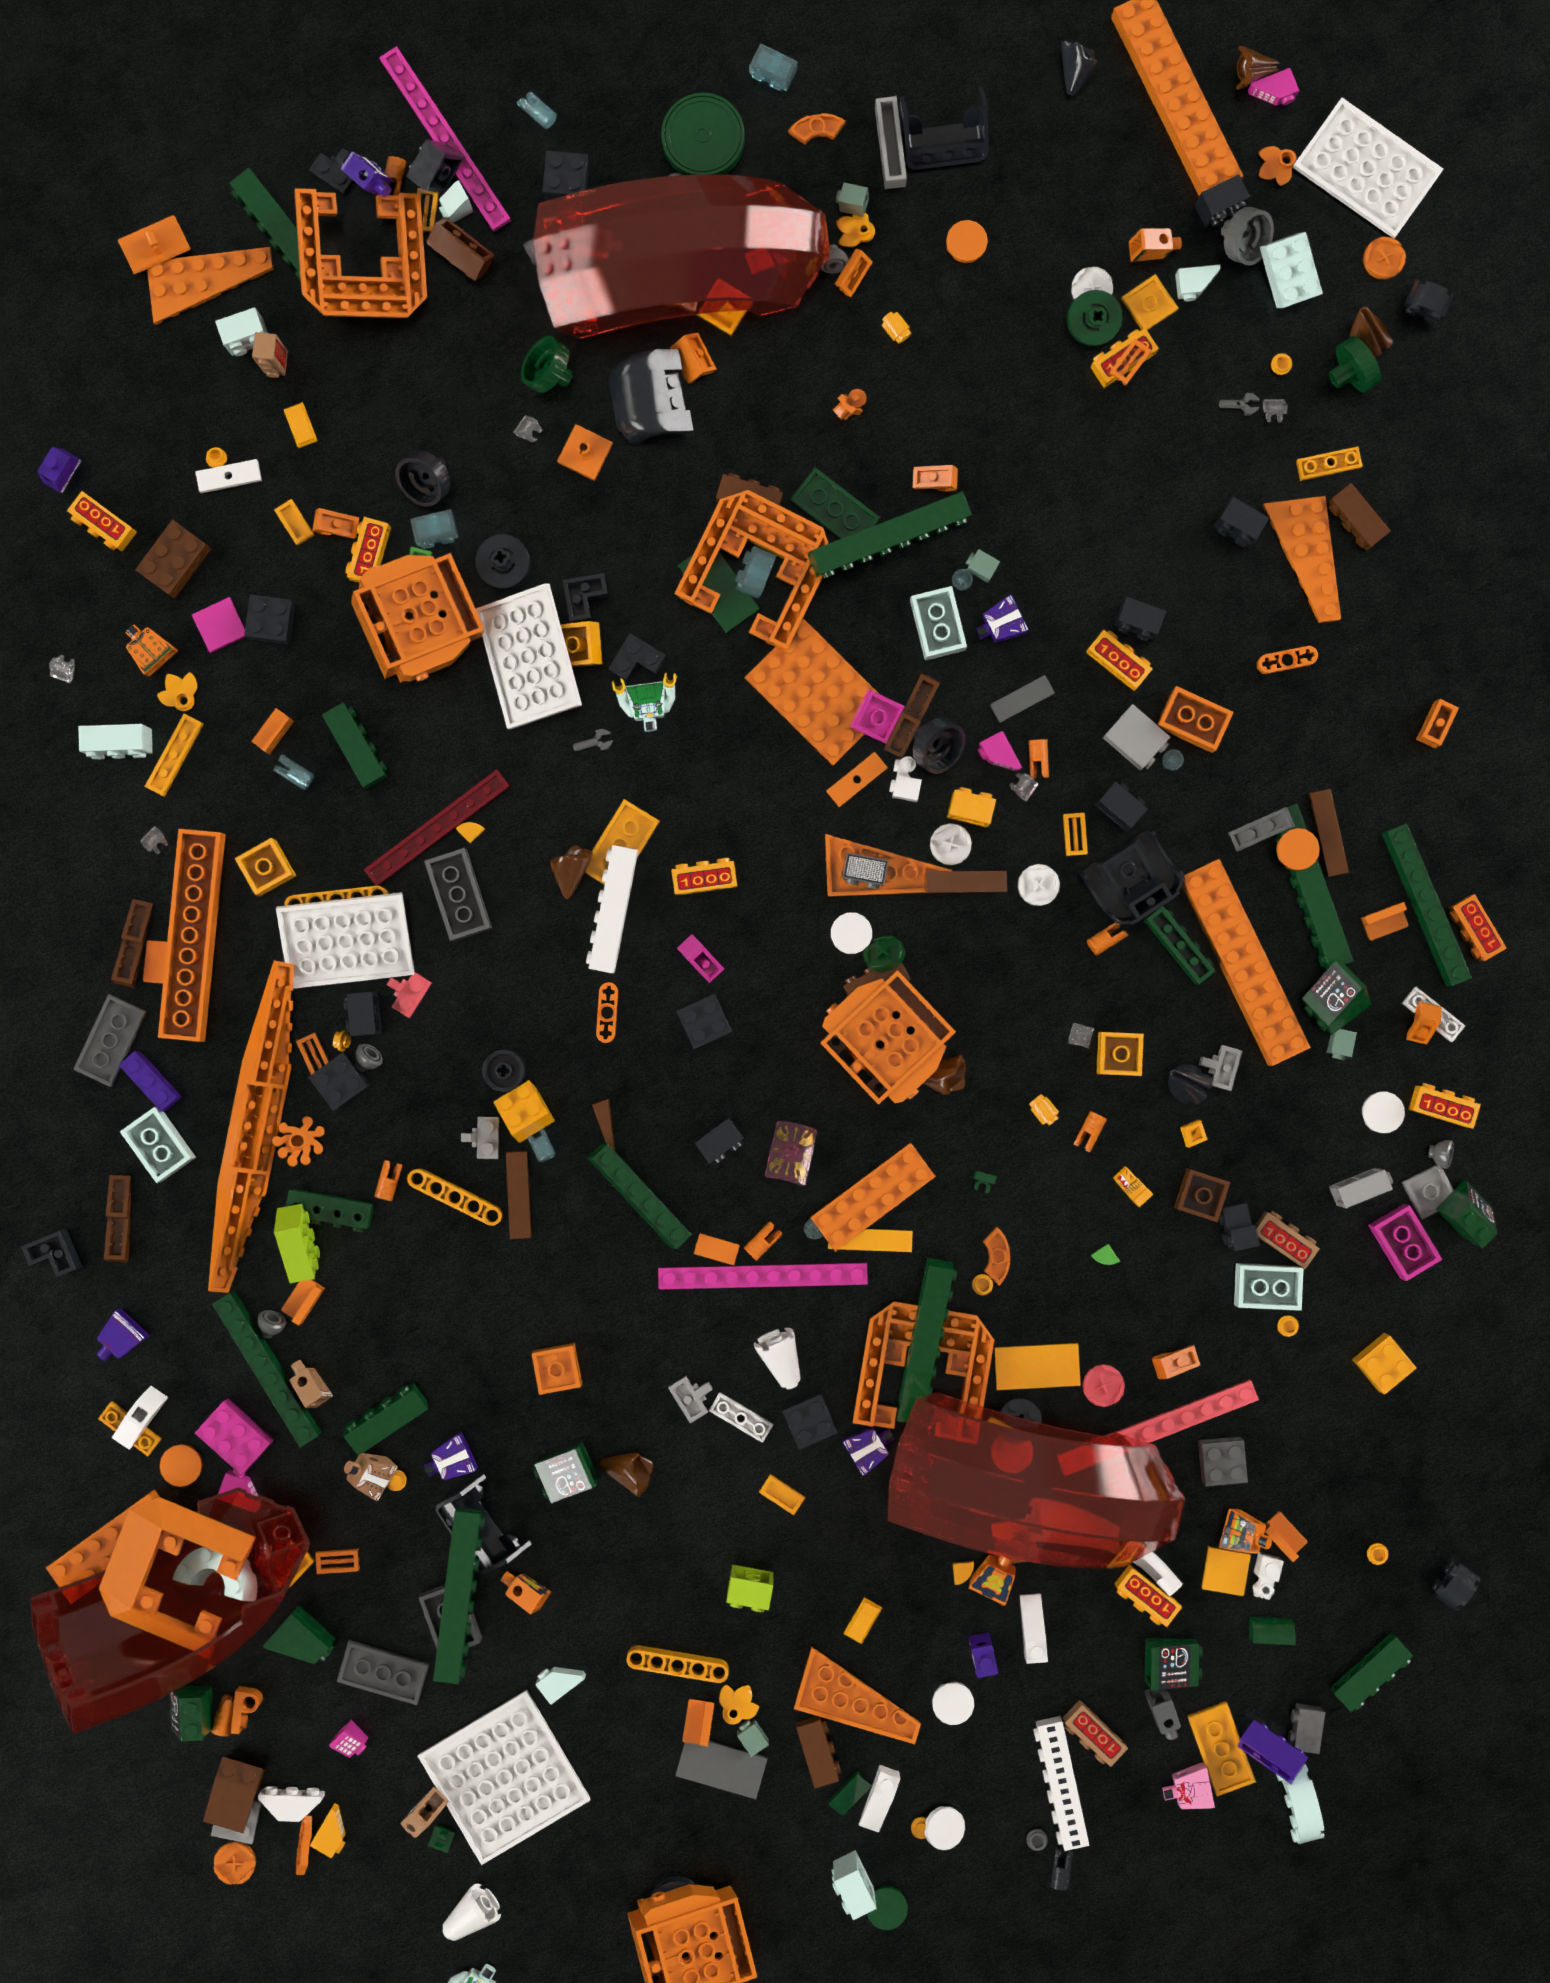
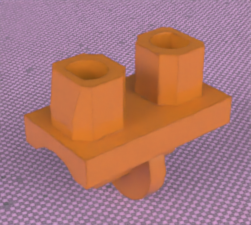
(849, 404)

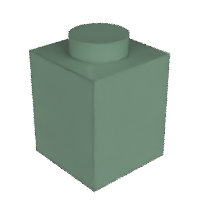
(853, 199)
(982, 565)
(1342, 1044)
(752, 1737)

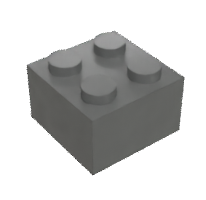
(1222, 1461)

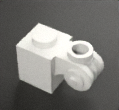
(904, 786)
(1268, 1570)

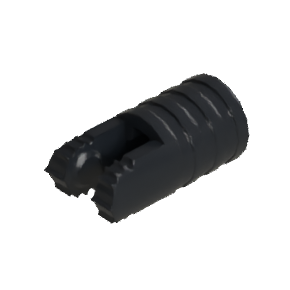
(1061, 1872)

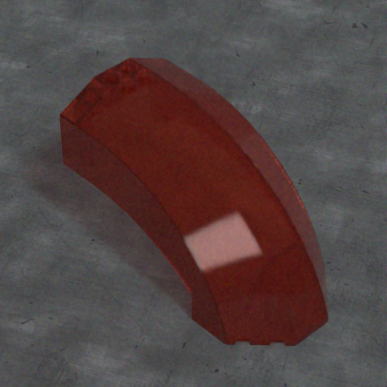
(675, 250)
(1030, 1487)
(113, 1668)

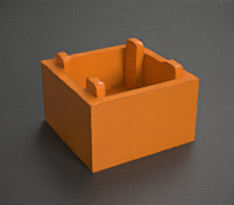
(556, 1368)

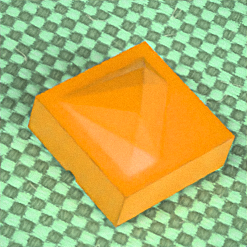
(1193, 1133)

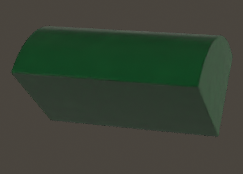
(1272, 1631)

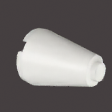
(780, 1356)
(472, 1913)

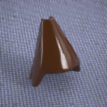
(1253, 66)
(1371, 331)
(570, 869)
(948, 1076)
(629, 1470)

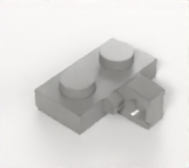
(1223, 1067)
(485, 1138)
(690, 1397)

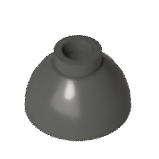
(836, 261)
(367, 1057)
(1442, 1153)
(270, 1323)

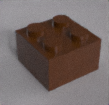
(1202, 1195)

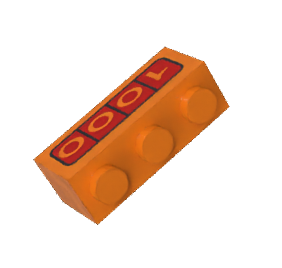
(1476, 928)

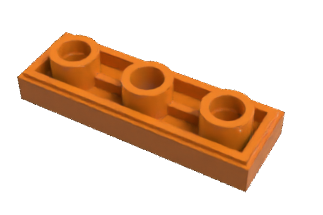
(866, 771)

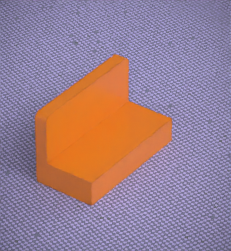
(693, 357)
(272, 731)
(1385, 921)
(155, 961)
(302, 1300)
(1285, 1535)
(698, 1722)

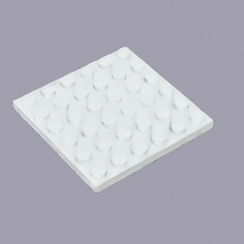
(504, 1777)

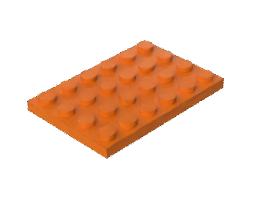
(813, 691)

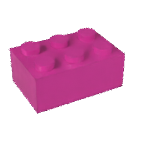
(1405, 1242)
(234, 1436)

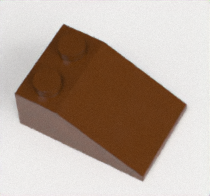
(233, 1795)

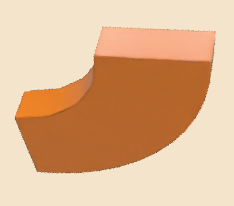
(817, 126)
(998, 1256)
(303, 1845)

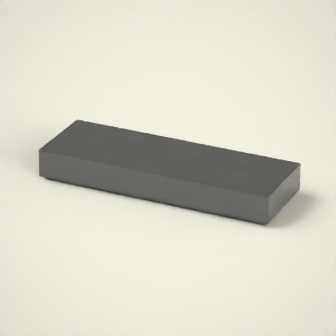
(1022, 699)
(1261, 829)

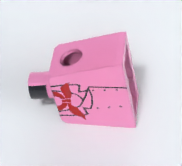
(1191, 1788)

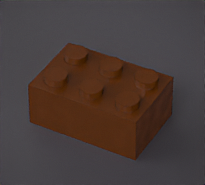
(173, 559)

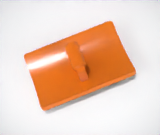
(154, 244)

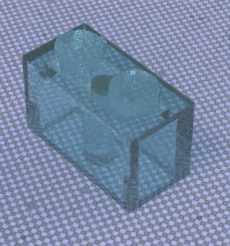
(773, 67)
(434, 529)
(755, 572)

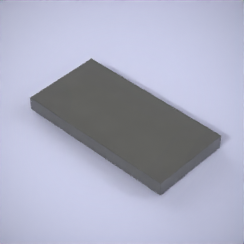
(110, 1040)
(383, 1672)
(722, 1767)

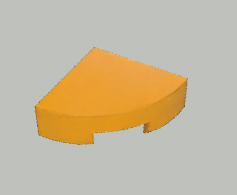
(470, 831)
(962, 1571)

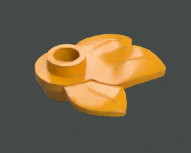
(852, 230)
(178, 689)
(739, 1701)

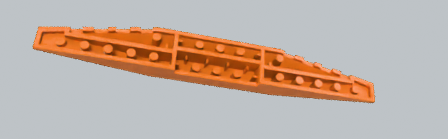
(252, 1127)

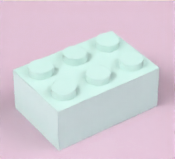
(1291, 270)
(938, 623)
(115, 741)
(158, 1144)
(1268, 1286)
(853, 1885)

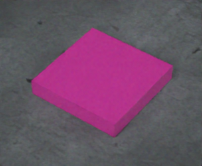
(219, 625)
(877, 716)

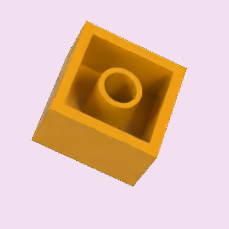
(583, 643)
(971, 807)
(265, 867)
(1120, 1053)
(524, 1111)
(1384, 1363)

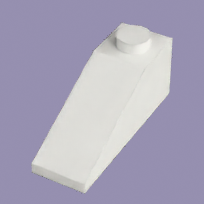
(1033, 1628)
(880, 1798)

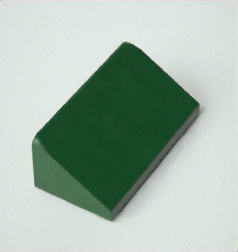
(849, 1793)

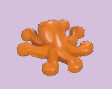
(298, 1141)

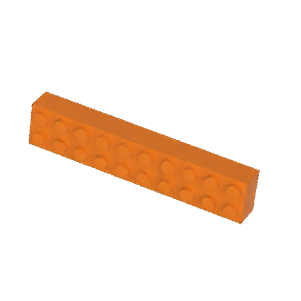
(1175, 93)
(191, 935)
(1244, 963)

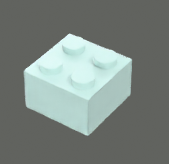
(239, 331)

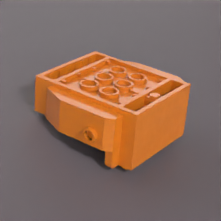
(426, 640)
(905, 1058)
(683, 1923)

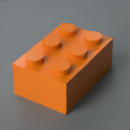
(1194, 719)

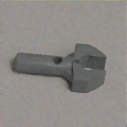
(1248, 411)
(594, 741)

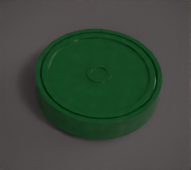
(703, 135)

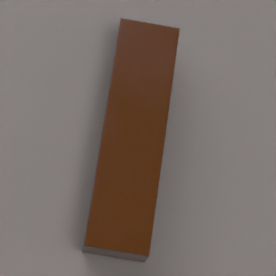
(912, 715)
(1328, 833)
(965, 881)
(133, 943)
(604, 1118)
(518, 1195)
(118, 1219)

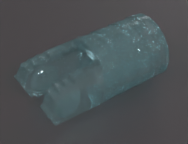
(538, 110)
(296, 773)
(542, 1146)

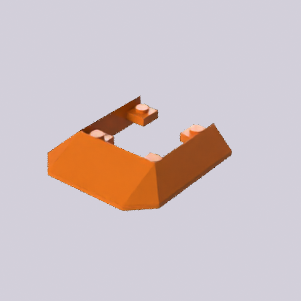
(402, 277)
(772, 528)
(887, 1340)
(165, 1527)

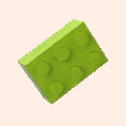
(296, 1243)
(750, 1588)

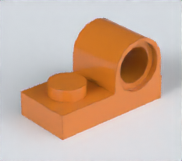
(936, 477)
(336, 523)
(1425, 1022)
(1175, 1362)
(241, 1706)

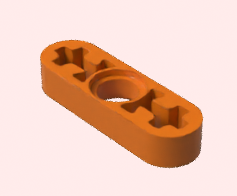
(1271, 657)
(599, 1017)

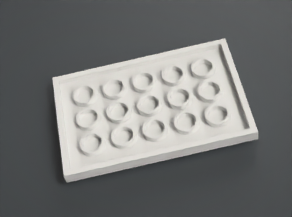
(1368, 168)
(528, 656)
(346, 940)

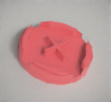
(1103, 1385)

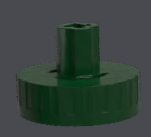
(1090, 303)
(546, 365)
(1355, 366)

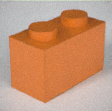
(1437, 723)

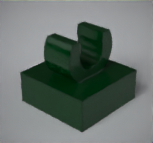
(985, 1178)
(441, 1838)

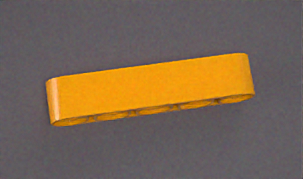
(328, 895)
(447, 1189)
(686, 1670)

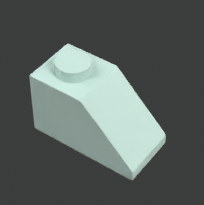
(455, 203)
(1194, 281)
(557, 1682)

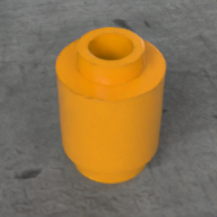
(896, 327)
(1044, 1110)

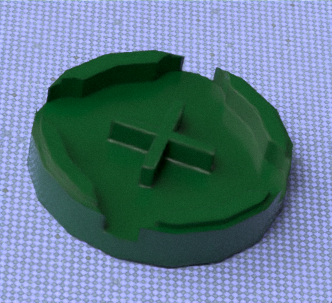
(884, 954)
(890, 1908)

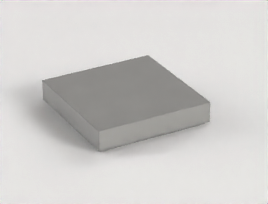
(1428, 1190)

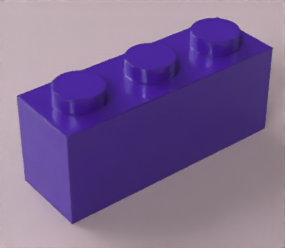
(150, 1081)
(1272, 1751)

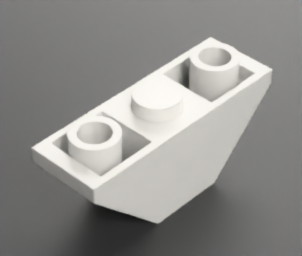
(139, 1417)
(290, 1803)

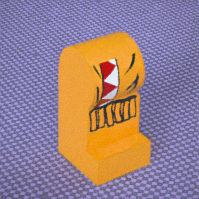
(1132, 1186)

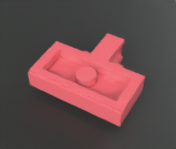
(409, 993)

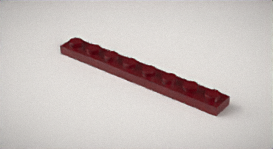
(436, 828)

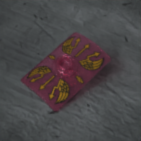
(791, 1152)

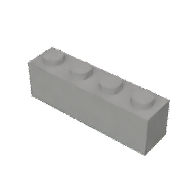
(890, 142)

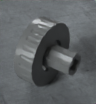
(1243, 241)

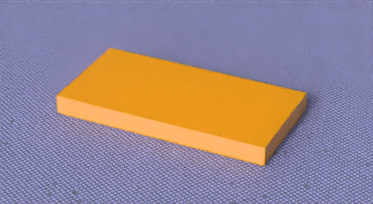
(627, 829)
(1037, 1366)
(1218, 1745)

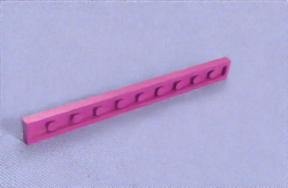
(441, 132)
(762, 1276)

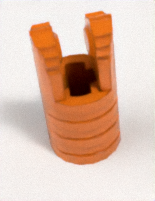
(395, 170)
(1038, 753)
(1103, 940)
(1093, 1126)
(387, 1186)
(759, 1245)
(223, 1718)

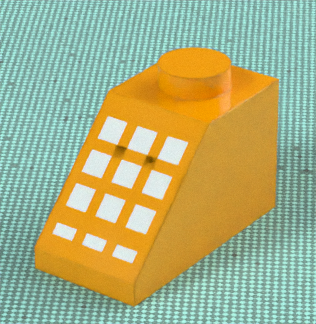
(331, 1833)

